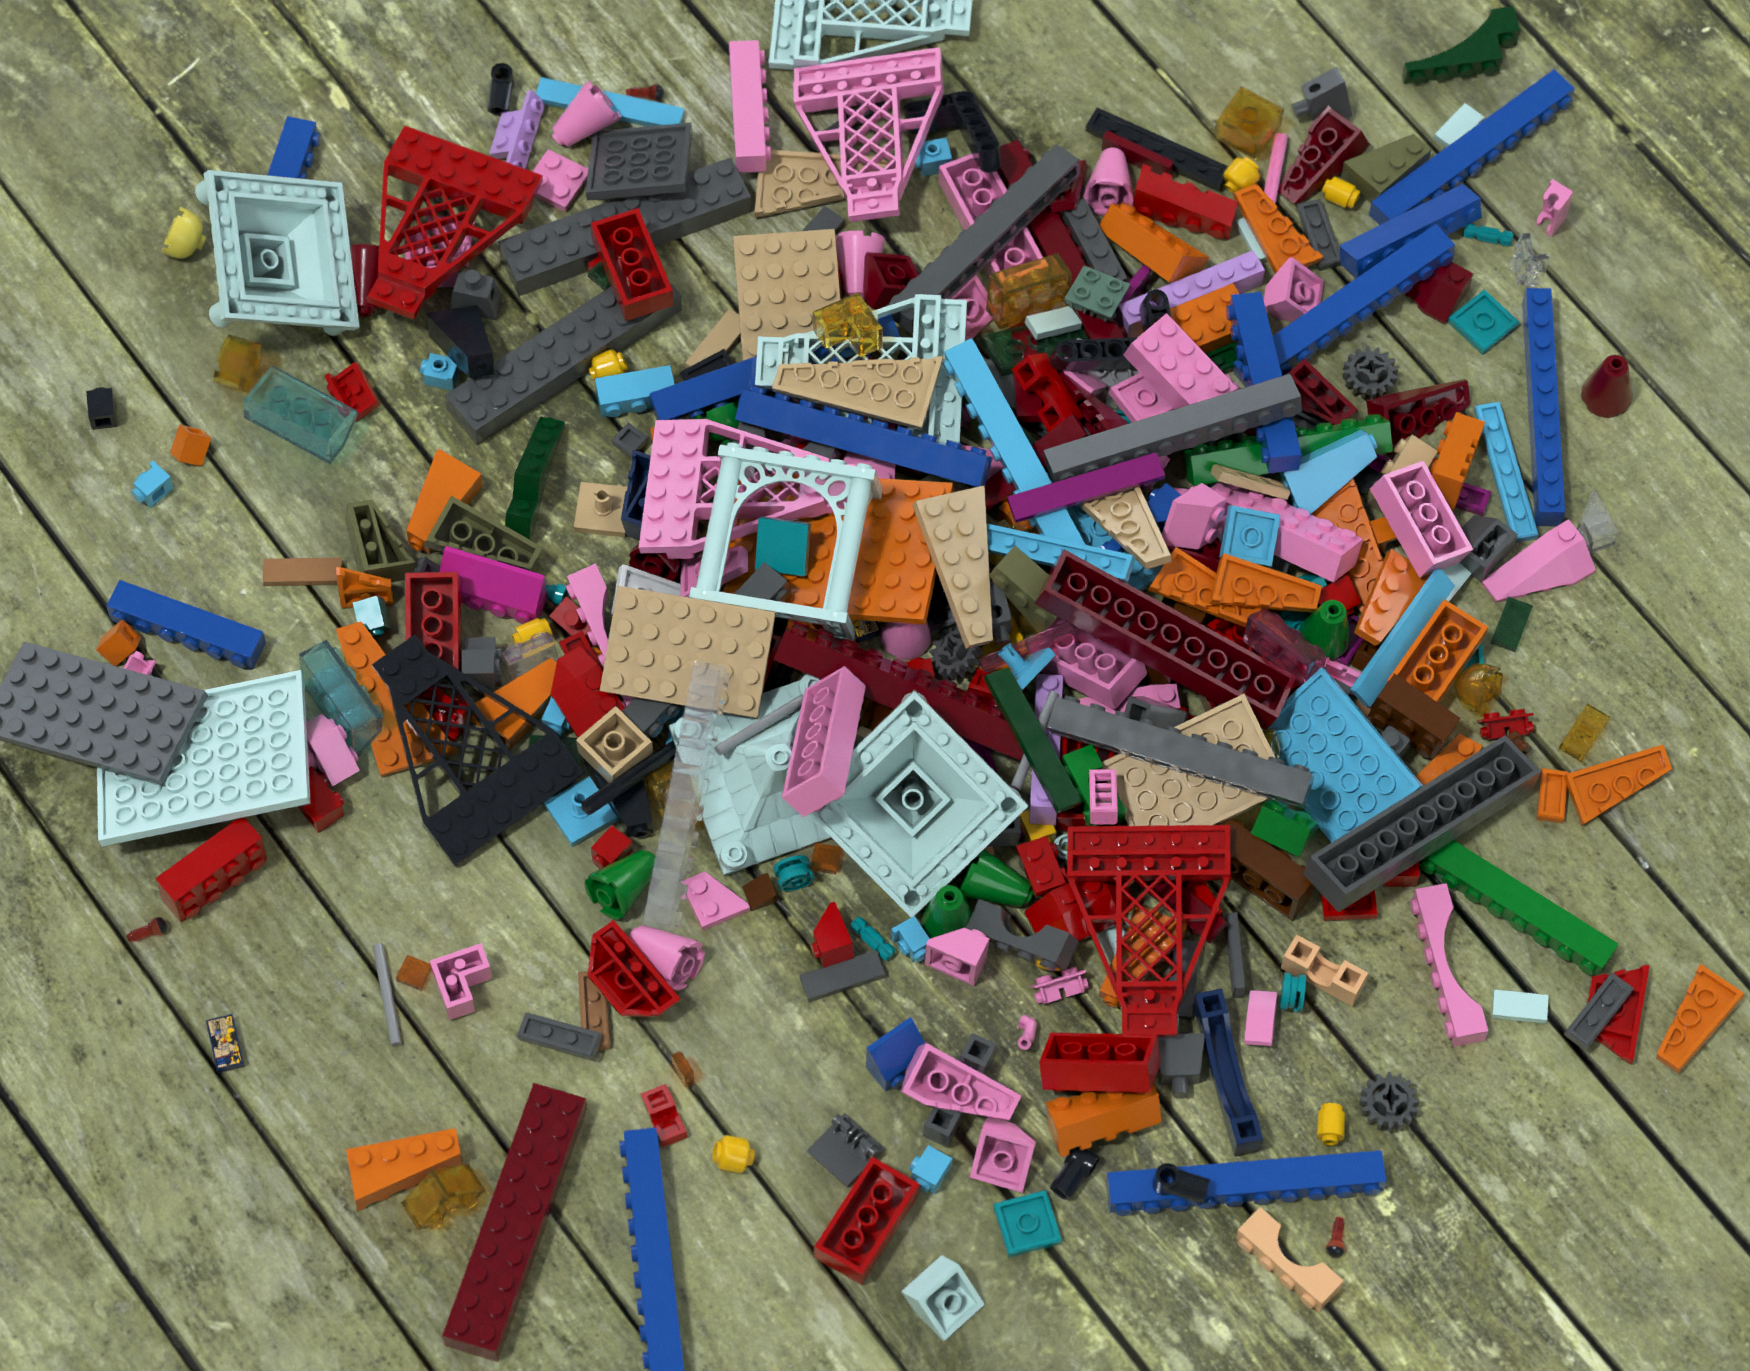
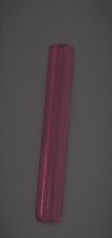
(1030, 645)

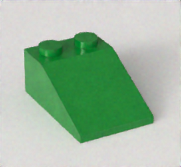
(1285, 827)

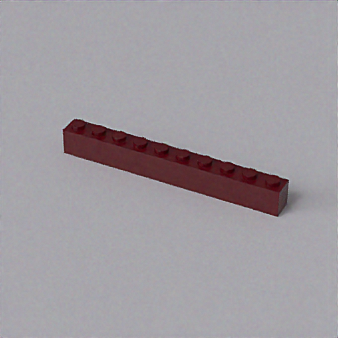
(1054, 237)

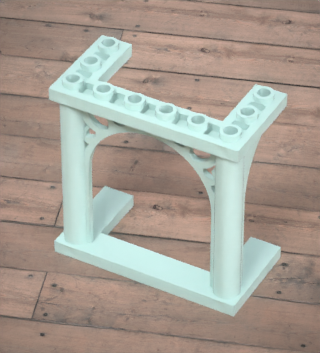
(740, 463)

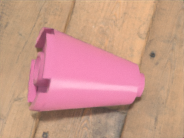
(584, 116)
(1109, 182)
(851, 252)
(905, 639)
(670, 954)

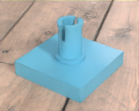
(1250, 535)
(1028, 667)
(569, 817)

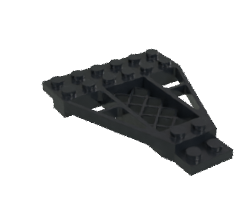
(503, 795)

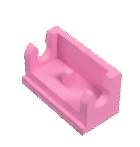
(1556, 206)

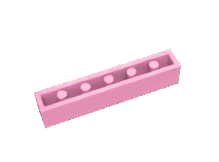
(748, 106)

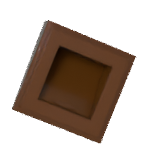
(1364, 655)
(760, 892)

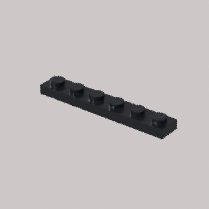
(1184, 159)

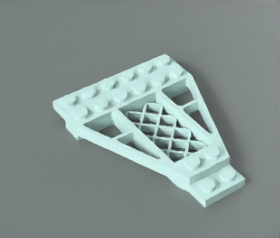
(800, 26)
(937, 327)

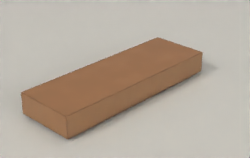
(300, 571)
(593, 1009)

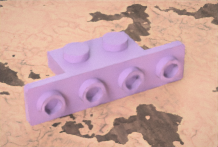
(517, 131)

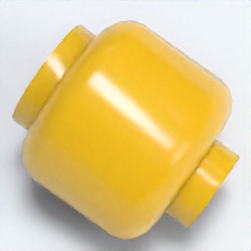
(1241, 174)
(608, 364)
(732, 1154)

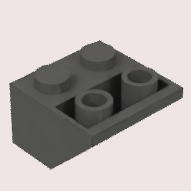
(1490, 544)
(1156, 711)

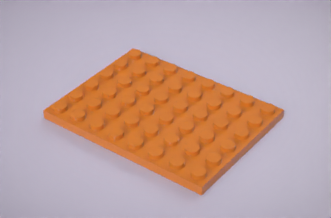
(893, 561)

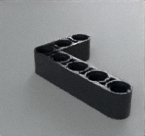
(962, 111)
(1099, 347)

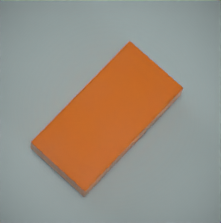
(1551, 796)

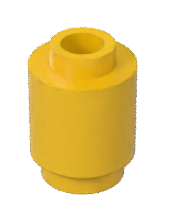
(1341, 192)
(527, 630)
(1331, 1124)

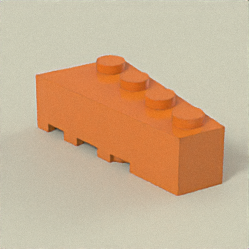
(1151, 243)
(1456, 455)
(1099, 1115)
(399, 1164)

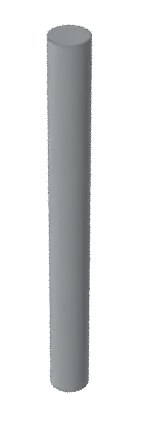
(1043, 720)
(759, 725)
(387, 996)

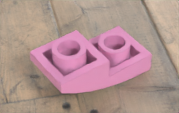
(1261, 1018)

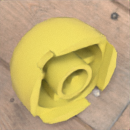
(184, 235)

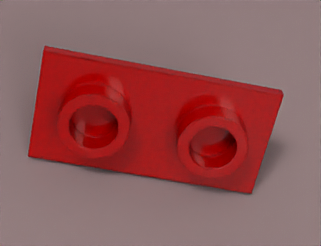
(1495, 724)

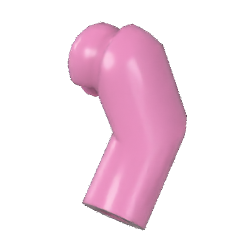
(1029, 1034)

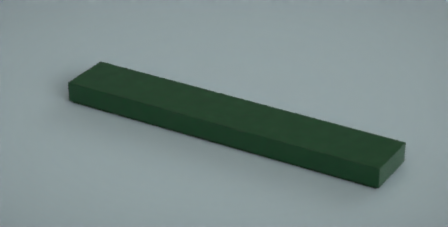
(1032, 740)

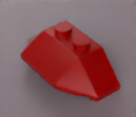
(578, 691)
(1062, 912)
(626, 975)

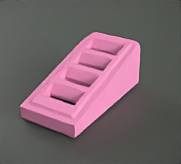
(1103, 812)

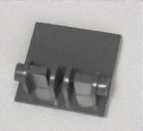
(845, 1149)

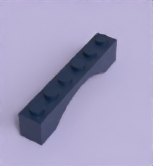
(1219, 1046)

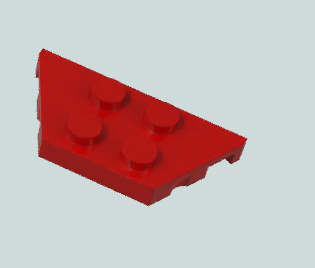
(1622, 1030)

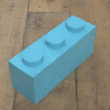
(630, 390)

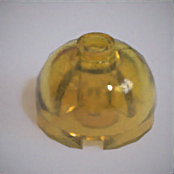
(1478, 686)

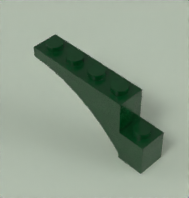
(1473, 56)
(532, 476)

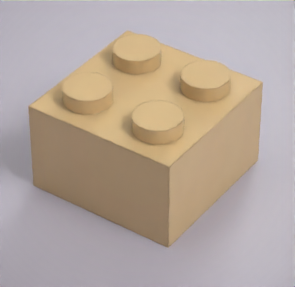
(614, 745)

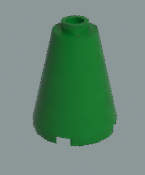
(1328, 629)
(994, 882)
(620, 883)
(945, 912)

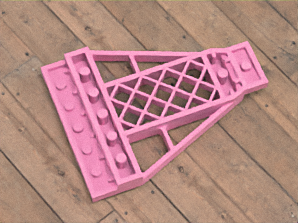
(867, 82)
(681, 470)

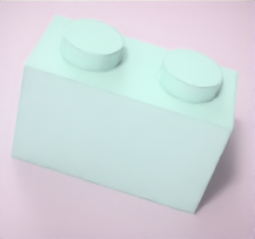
(943, 1297)

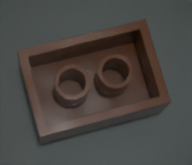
(1414, 715)

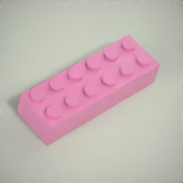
(972, 194)
(1301, 536)
(824, 742)

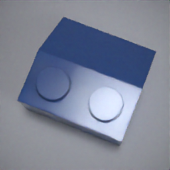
(892, 1053)

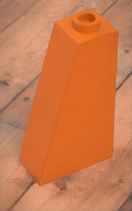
(445, 479)
(528, 693)
(1135, 943)

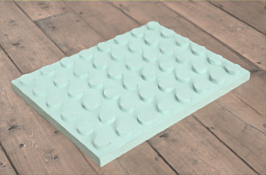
(236, 763)

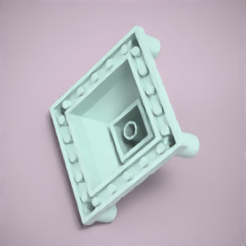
(280, 251)
(746, 786)
(917, 804)

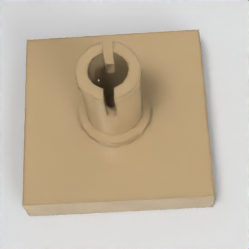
(600, 509)

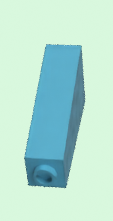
(1328, 470)

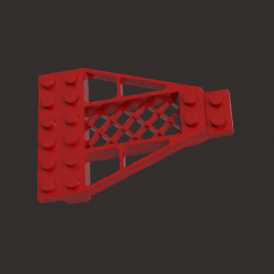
(450, 172)
(1157, 856)

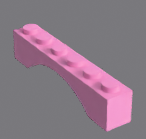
(592, 595)
(1463, 1015)

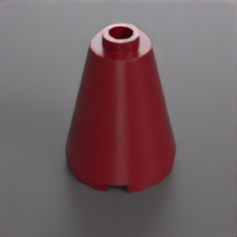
(365, 274)
(1608, 388)
(654, 563)

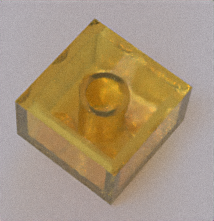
(1248, 123)

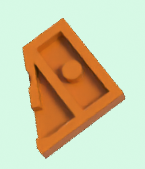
(358, 586)

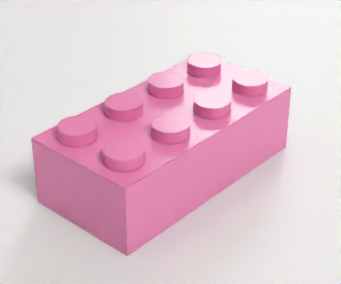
(1176, 365)
(1421, 518)
(1094, 667)

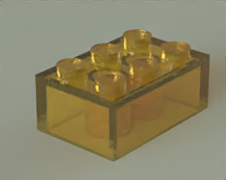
(1027, 290)

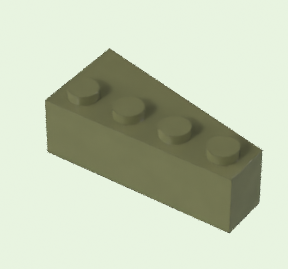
(478, 534)

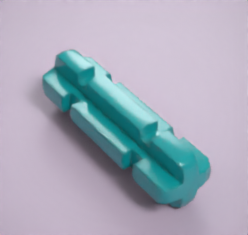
(1488, 234)
(873, 938)

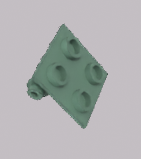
(1096, 293)

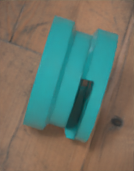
(794, 874)
(1289, 990)

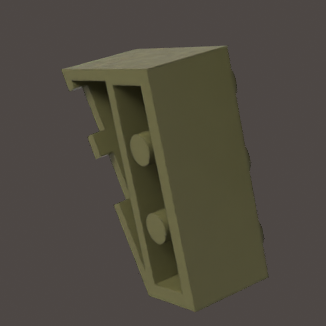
(1385, 166)
(374, 544)
(1021, 583)

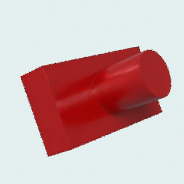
(569, 619)

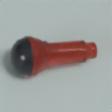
(654, 92)
(156, 926)
(1335, 1247)

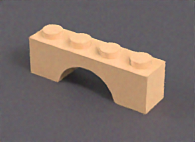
(1313, 1283)

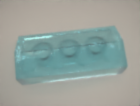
(300, 414)
(340, 695)

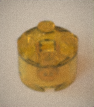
(237, 363)

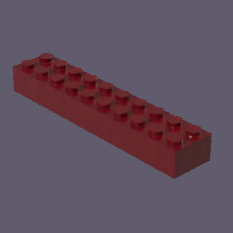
(1163, 638)
(889, 681)
(514, 1222)

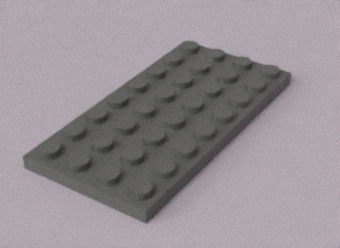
(96, 713)

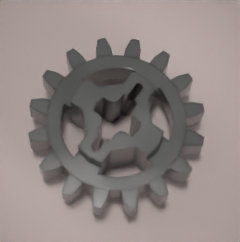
(1368, 374)
(951, 656)
(1378, 1102)

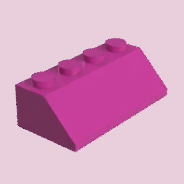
(497, 586)

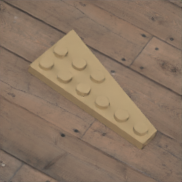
(799, 181)
(874, 388)
(1131, 524)
(958, 546)

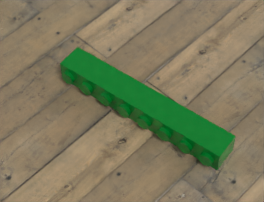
(1246, 453)
(1521, 907)

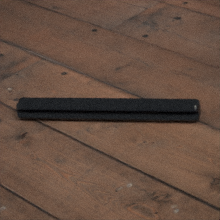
(629, 779)

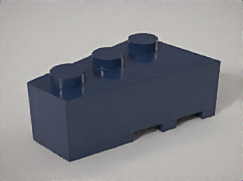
(635, 495)

